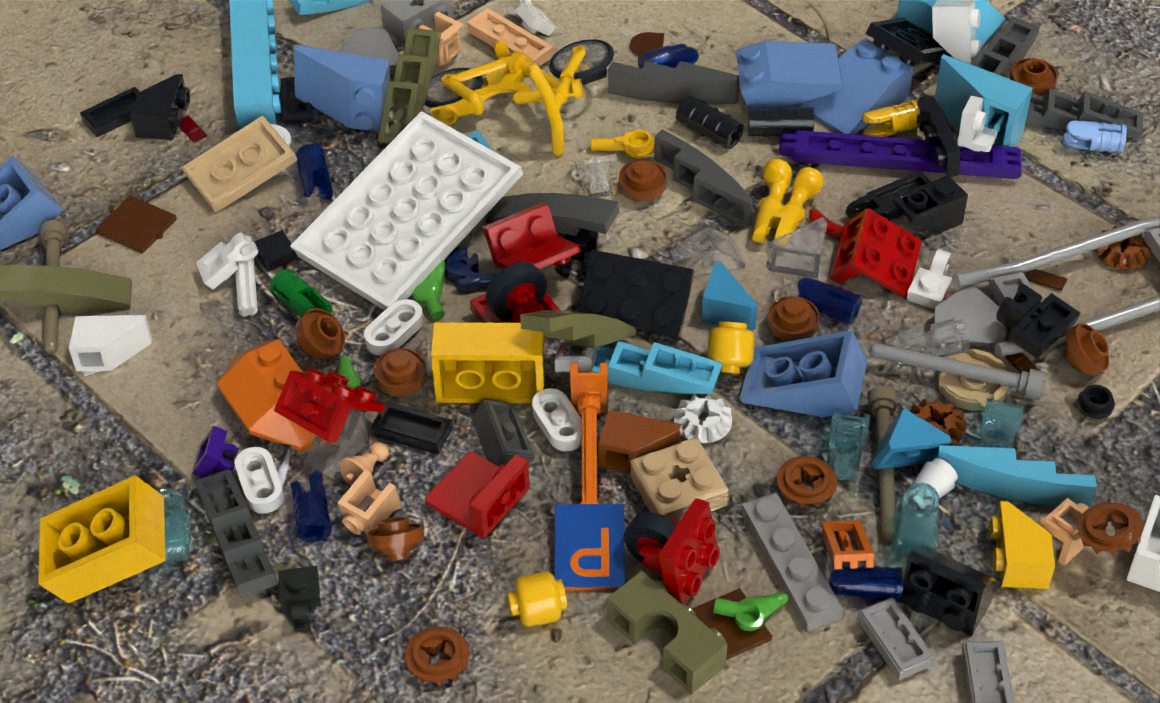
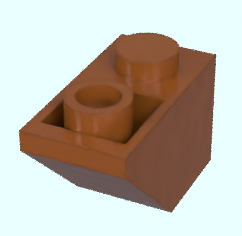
(632, 436)

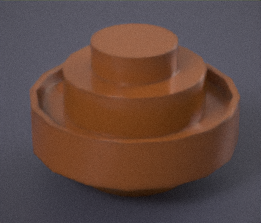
(1035, 74)
(642, 180)
(793, 318)
(320, 334)
(1086, 349)
(400, 372)
(395, 537)

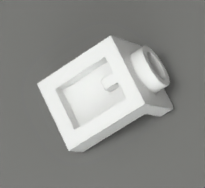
(972, 129)

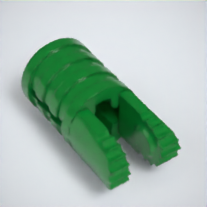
(297, 293)

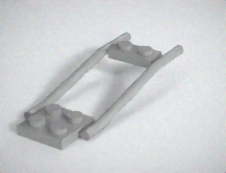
(1007, 277)

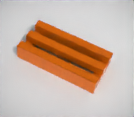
(848, 555)

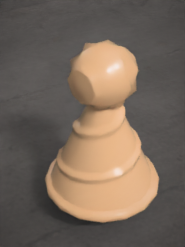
(353, 467)

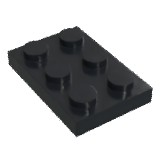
(907, 39)
(637, 292)

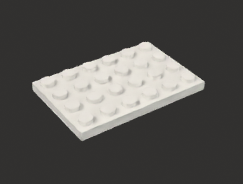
(406, 211)

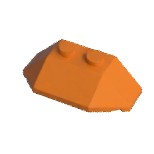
(253, 388)

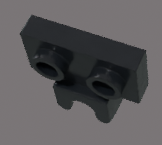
(1035, 323)

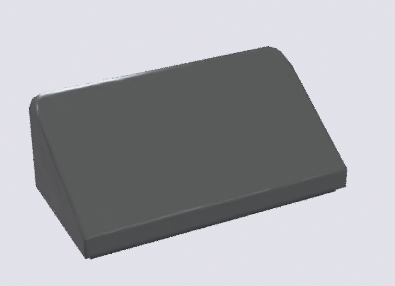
(501, 432)

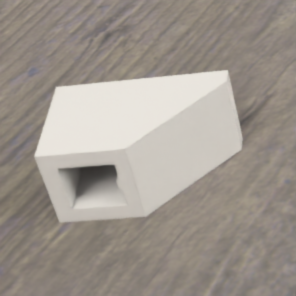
(955, 28)
(107, 341)

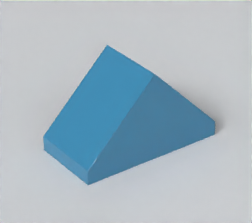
(727, 300)
(909, 442)

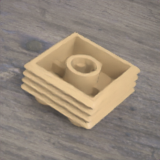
(677, 476)

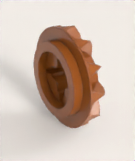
(1134, 256)
(952, 419)
(815, 472)
(1126, 523)
(432, 642)

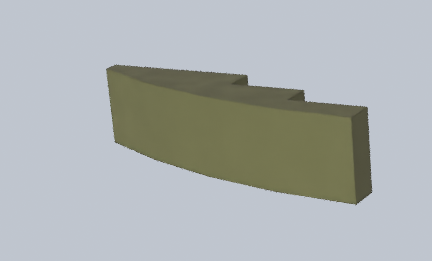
(411, 82)
(67, 287)
(577, 327)

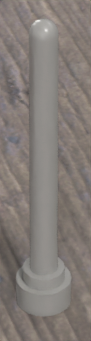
(1027, 382)

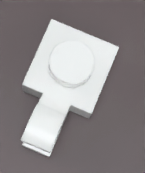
(533, 18)
(221, 260)
(931, 285)

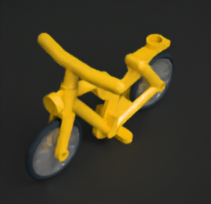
(464, 91)

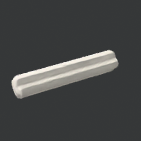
(246, 286)

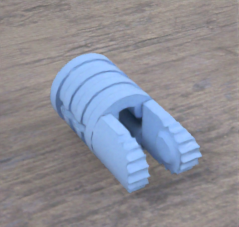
(1095, 136)

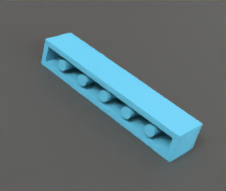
(253, 61)

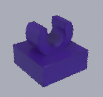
(212, 453)

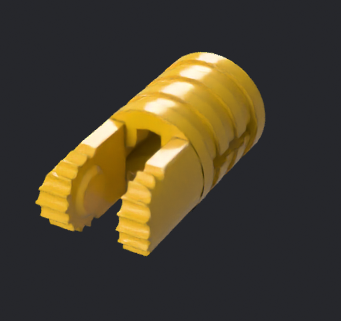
(893, 119)

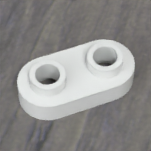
(390, 330)
(561, 426)
(260, 482)

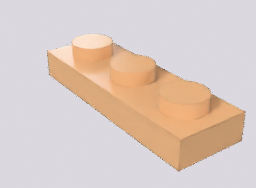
(493, 27)

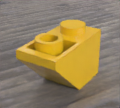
(1023, 549)

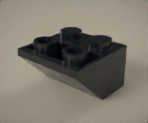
(946, 589)

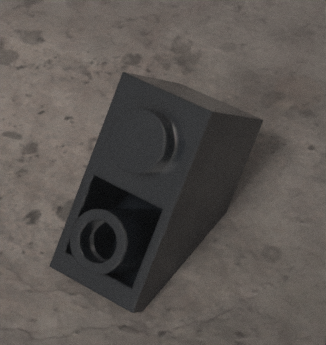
(160, 109)
(935, 205)

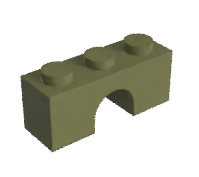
(647, 608)

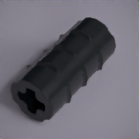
(779, 120)
(709, 122)

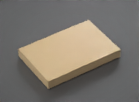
(239, 164)

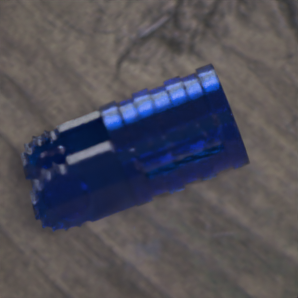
(669, 55)
(313, 171)
(831, 300)
(311, 509)
(868, 583)

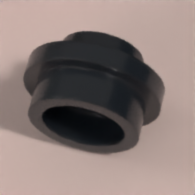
(1096, 402)

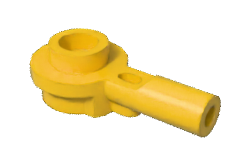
(636, 144)

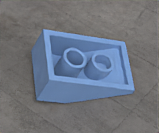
(787, 72)
(870, 82)
(342, 85)
(23, 203)
(807, 375)

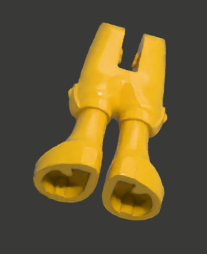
(786, 217)

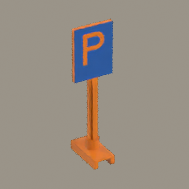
(589, 533)

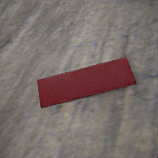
(192, 130)

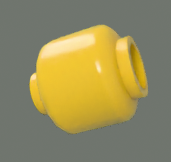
(732, 346)
(537, 599)

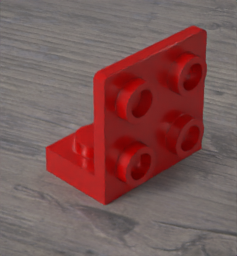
(528, 238)
(878, 251)
(323, 402)
(480, 492)

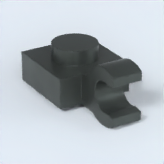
(298, 592)

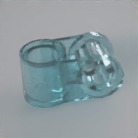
(1000, 424)
(846, 443)
(176, 526)
(914, 526)

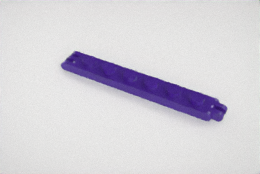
(895, 154)

